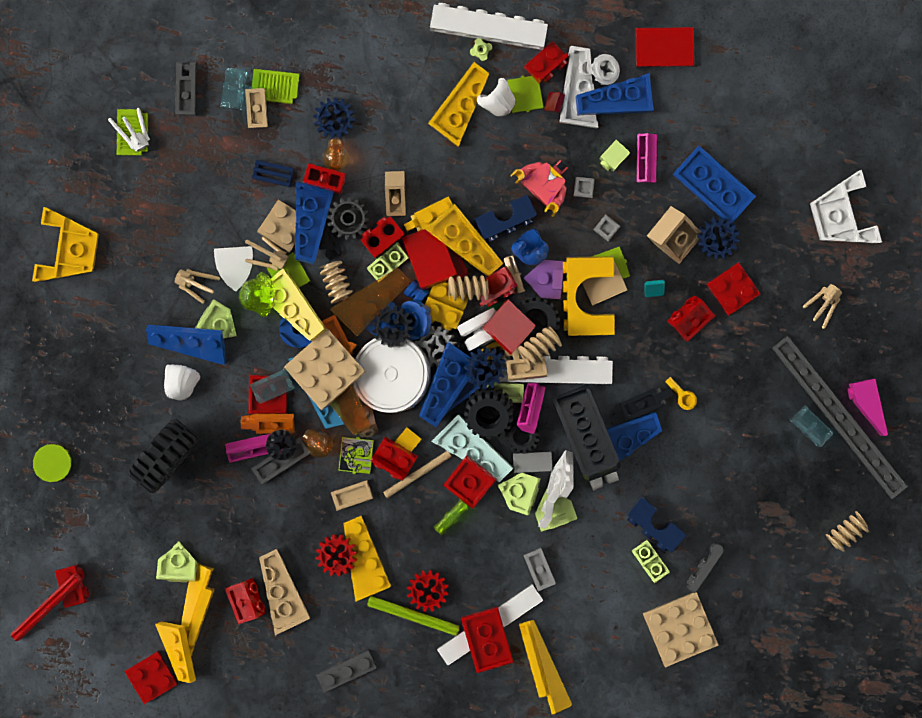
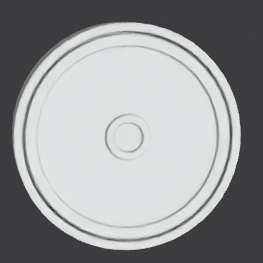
(393, 376)

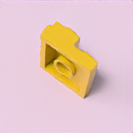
(444, 308)

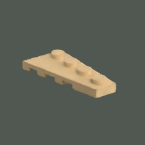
(284, 600)

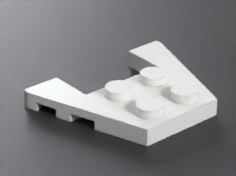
(835, 216)
(559, 485)

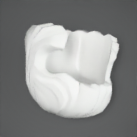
(499, 101)
(180, 381)

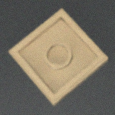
(603, 288)

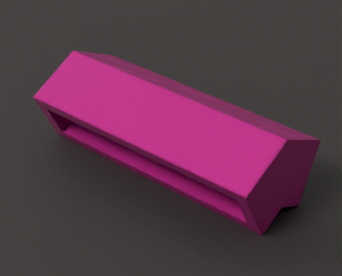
(646, 158)
(531, 407)
(247, 448)

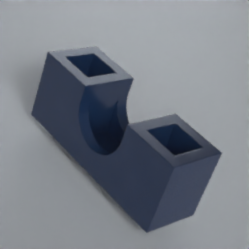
(491, 227)
(667, 537)

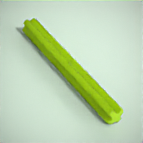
(413, 615)

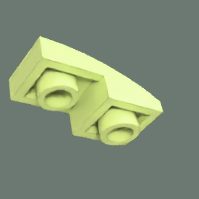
(388, 261)
(650, 561)

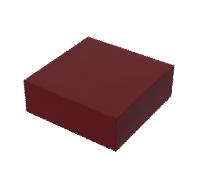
(554, 102)

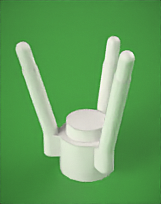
(137, 140)

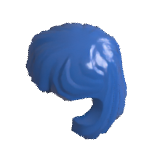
(530, 247)

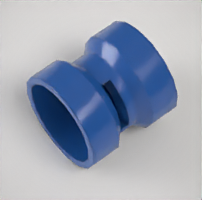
(415, 292)

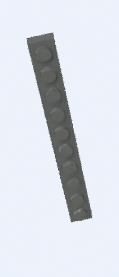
(839, 417)

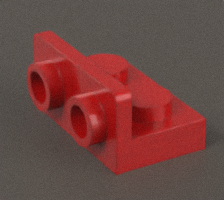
(546, 62)
(499, 284)
(691, 317)
(393, 459)
(80, 593)
(245, 601)

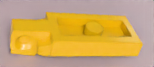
(426, 216)

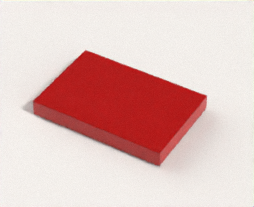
(665, 47)
(429, 258)
(487, 639)

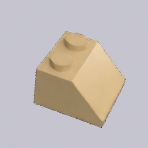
(674, 234)

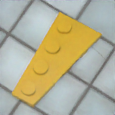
(458, 107)
(460, 236)
(368, 573)

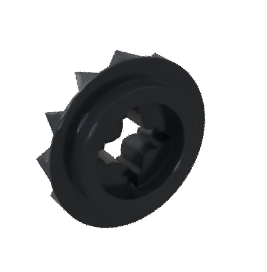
(274, 450)

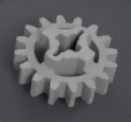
(437, 338)

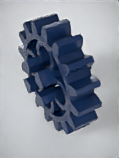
(329, 127)
(708, 232)
(481, 357)

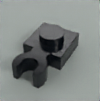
(327, 242)

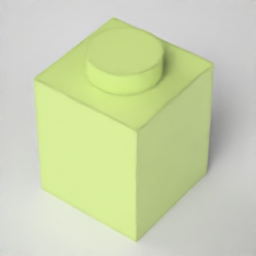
(614, 156)

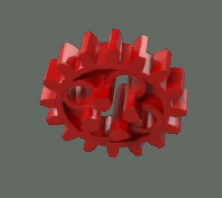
(325, 556)
(430, 601)

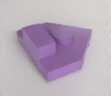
(547, 279)

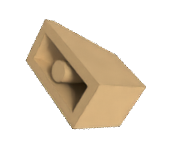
(395, 193)

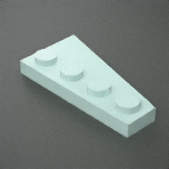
(460, 441)

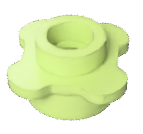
(481, 54)

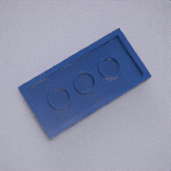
(714, 185)

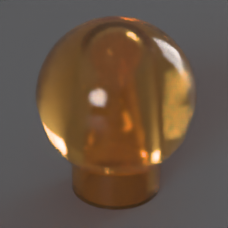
(335, 155)
(318, 443)

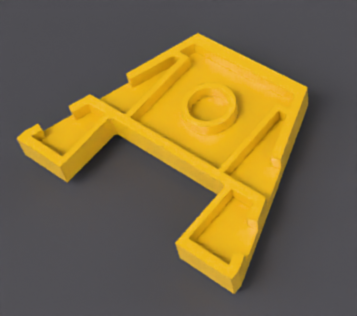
(75, 249)

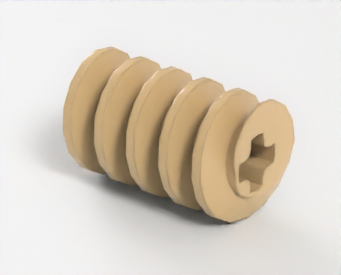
(335, 281)
(468, 287)
(539, 345)
(848, 532)

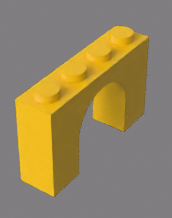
(578, 321)

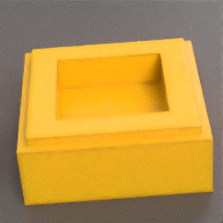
(408, 439)

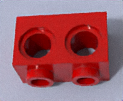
(386, 241)

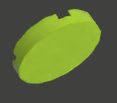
(52, 463)

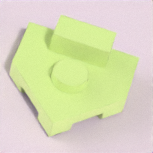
(217, 318)
(520, 492)
(562, 512)
(177, 565)

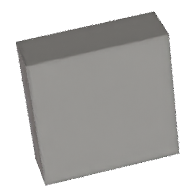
(584, 187)
(606, 228)

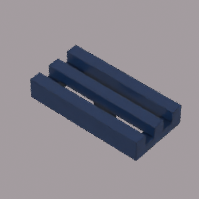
(275, 166)

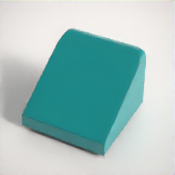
(654, 288)

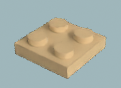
(280, 226)

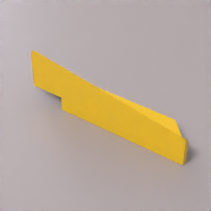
(197, 604)
(543, 669)

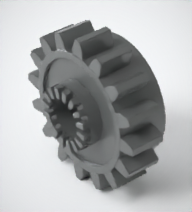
(352, 209)

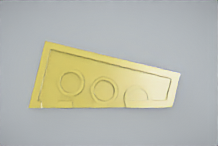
(294, 306)

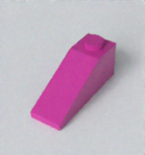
(867, 400)

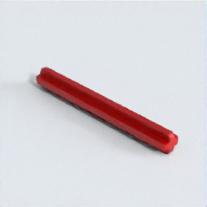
(46, 607)

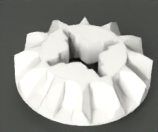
(610, 64)

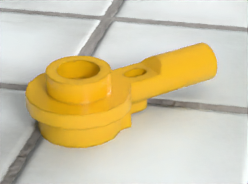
(686, 399)

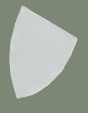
(232, 265)

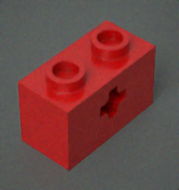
(324, 178)

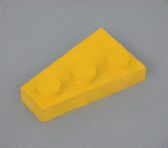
(178, 651)

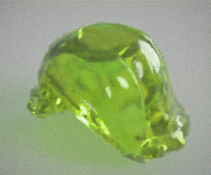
(258, 294)

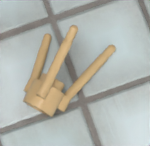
(277, 258)
(185, 280)
(831, 295)

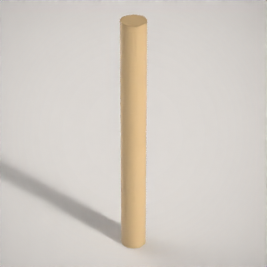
(417, 474)

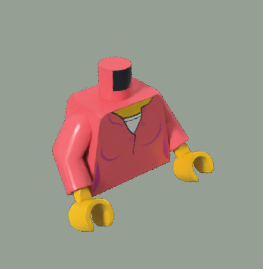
(544, 183)

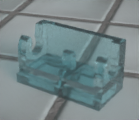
(233, 88)
(272, 386)
(811, 426)

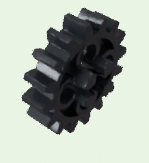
(399, 336)

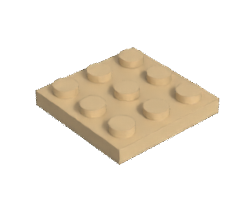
(324, 369)
(680, 629)

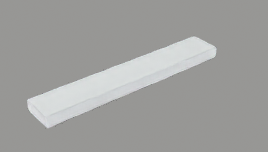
(508, 611)

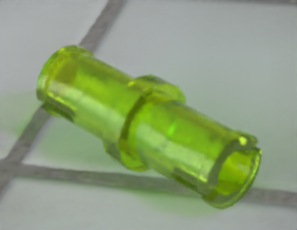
(451, 517)

